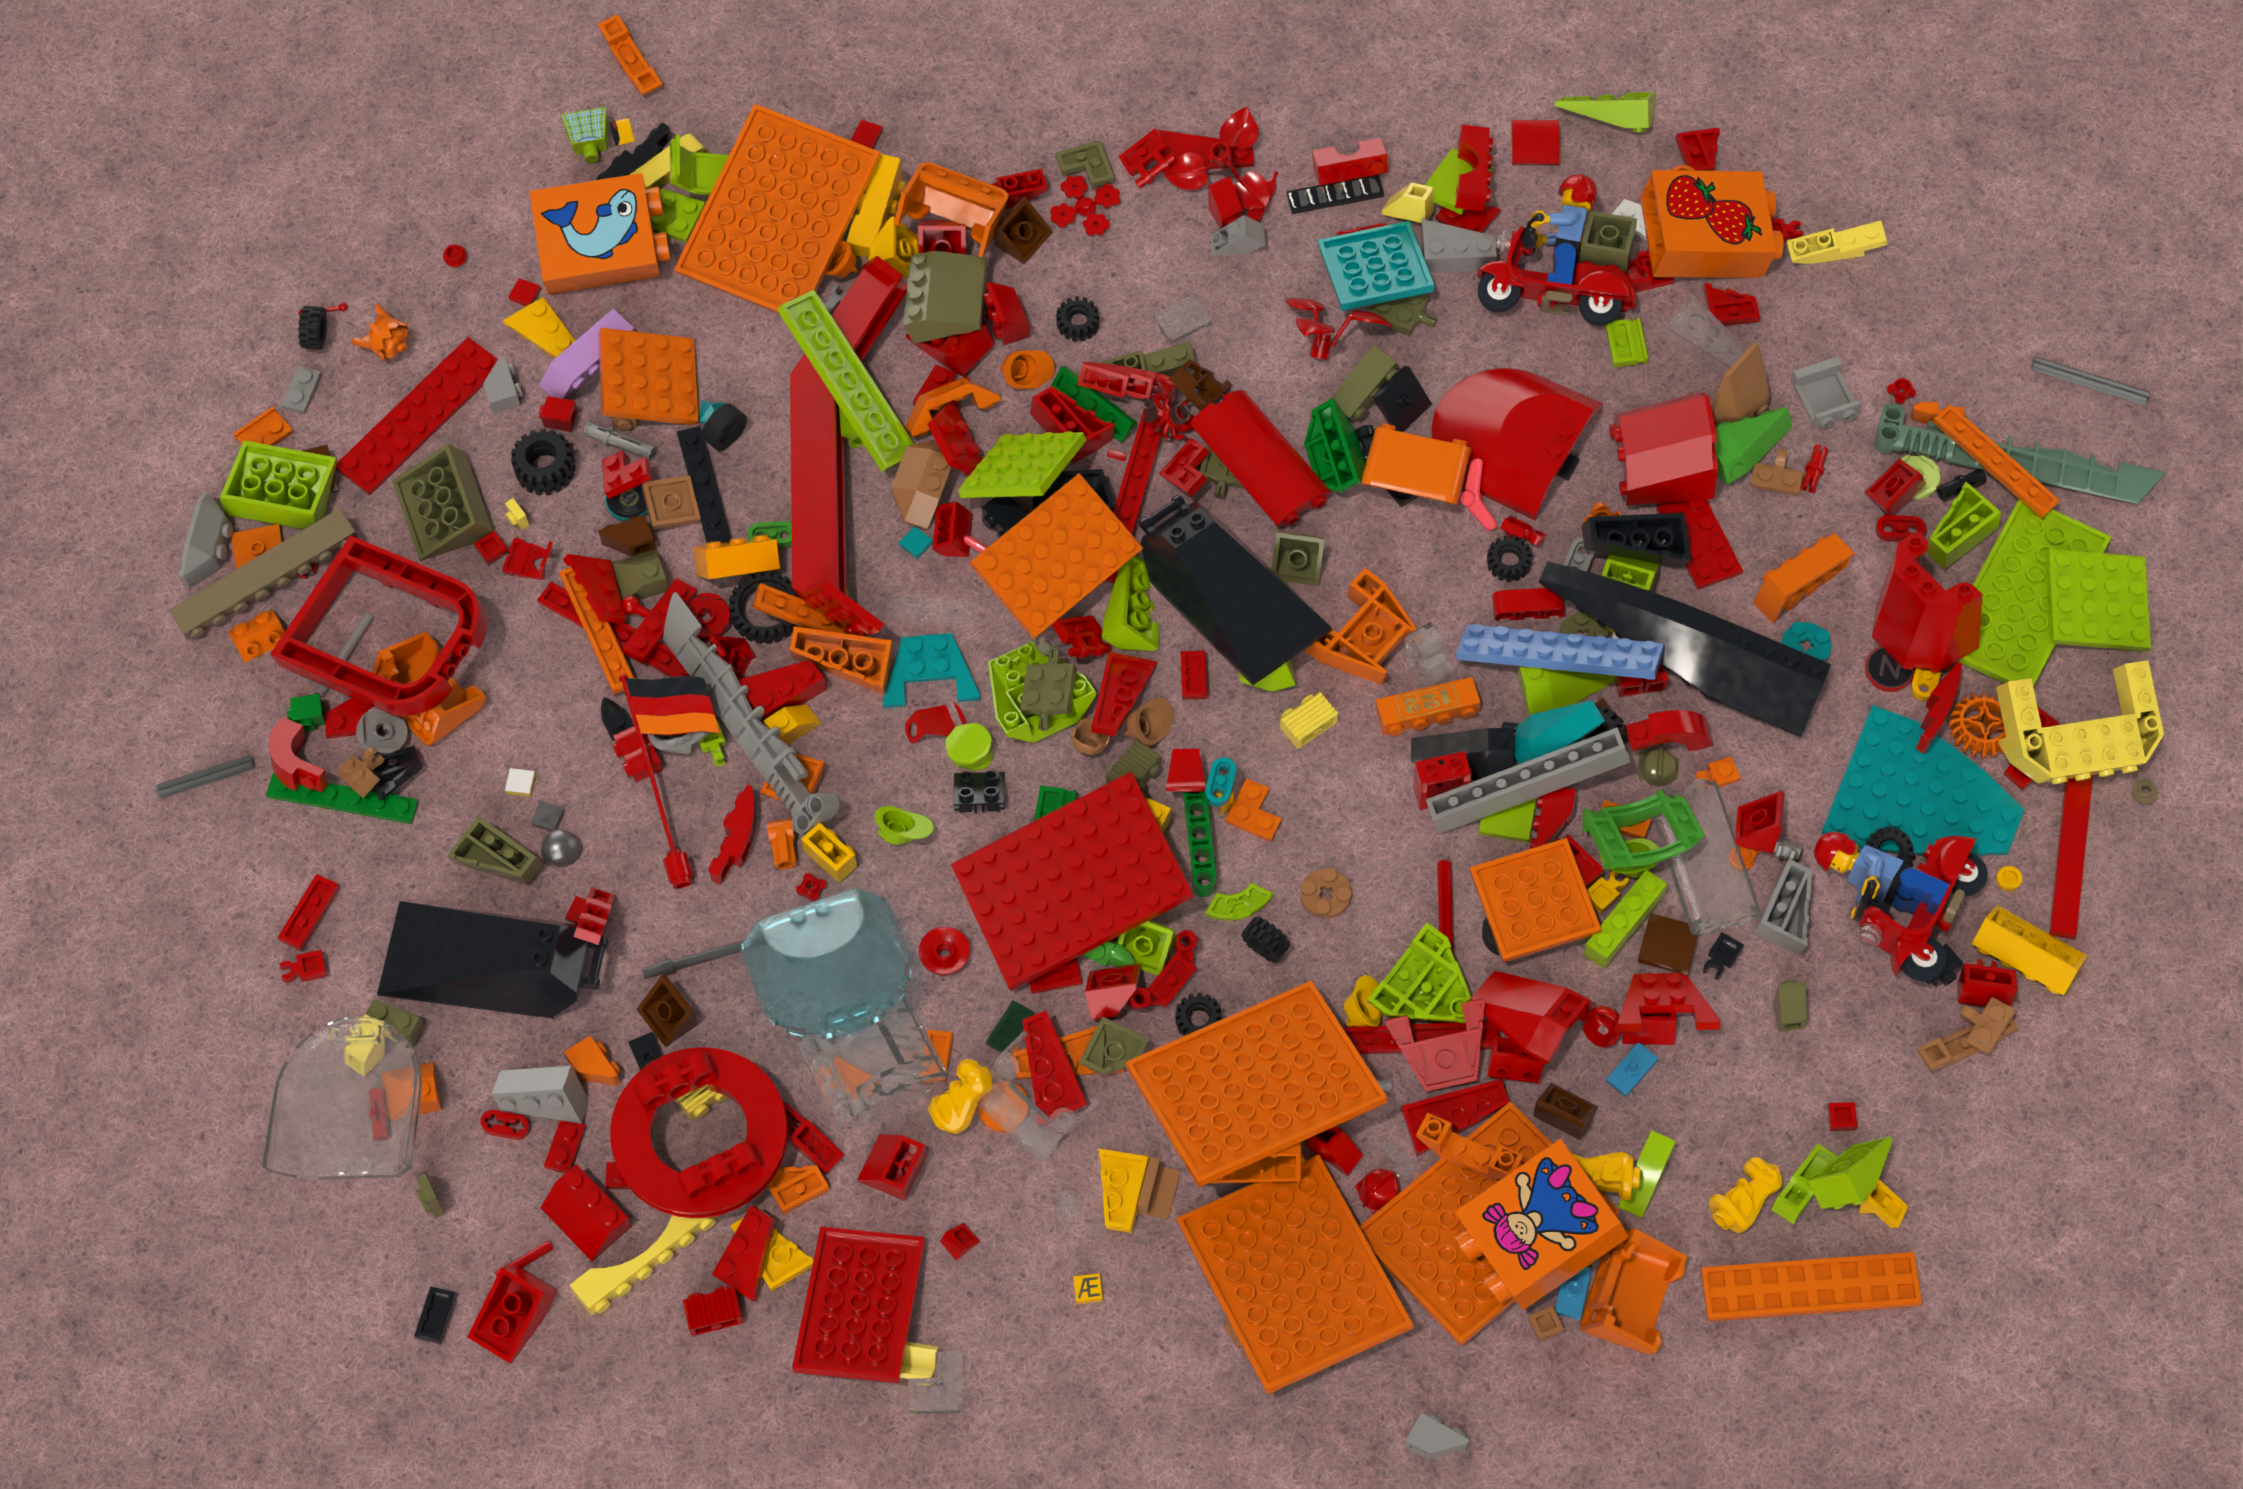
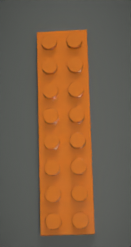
(1810, 1286)

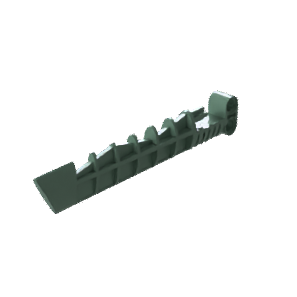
(2048, 466)

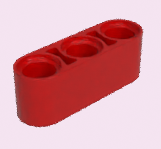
(1527, 603)

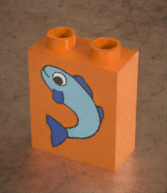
(598, 233)

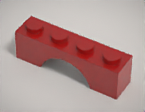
(1472, 186)

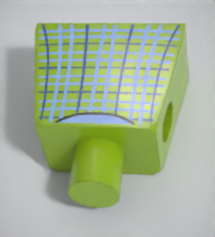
(587, 132)

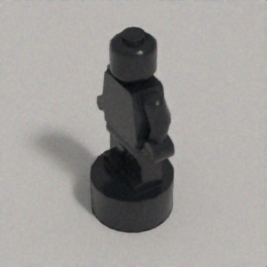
(1365, 436)

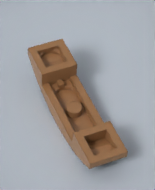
(1953, 1048)

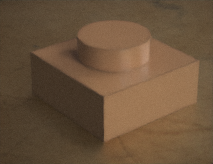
(624, 423)
(1545, 1324)

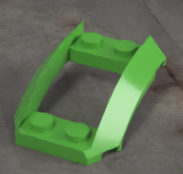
(1605, 824)

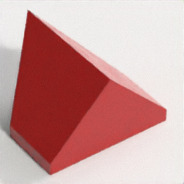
(734, 652)

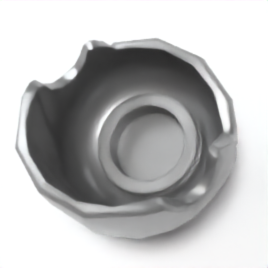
(560, 848)

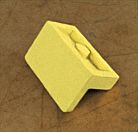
(919, 1361)

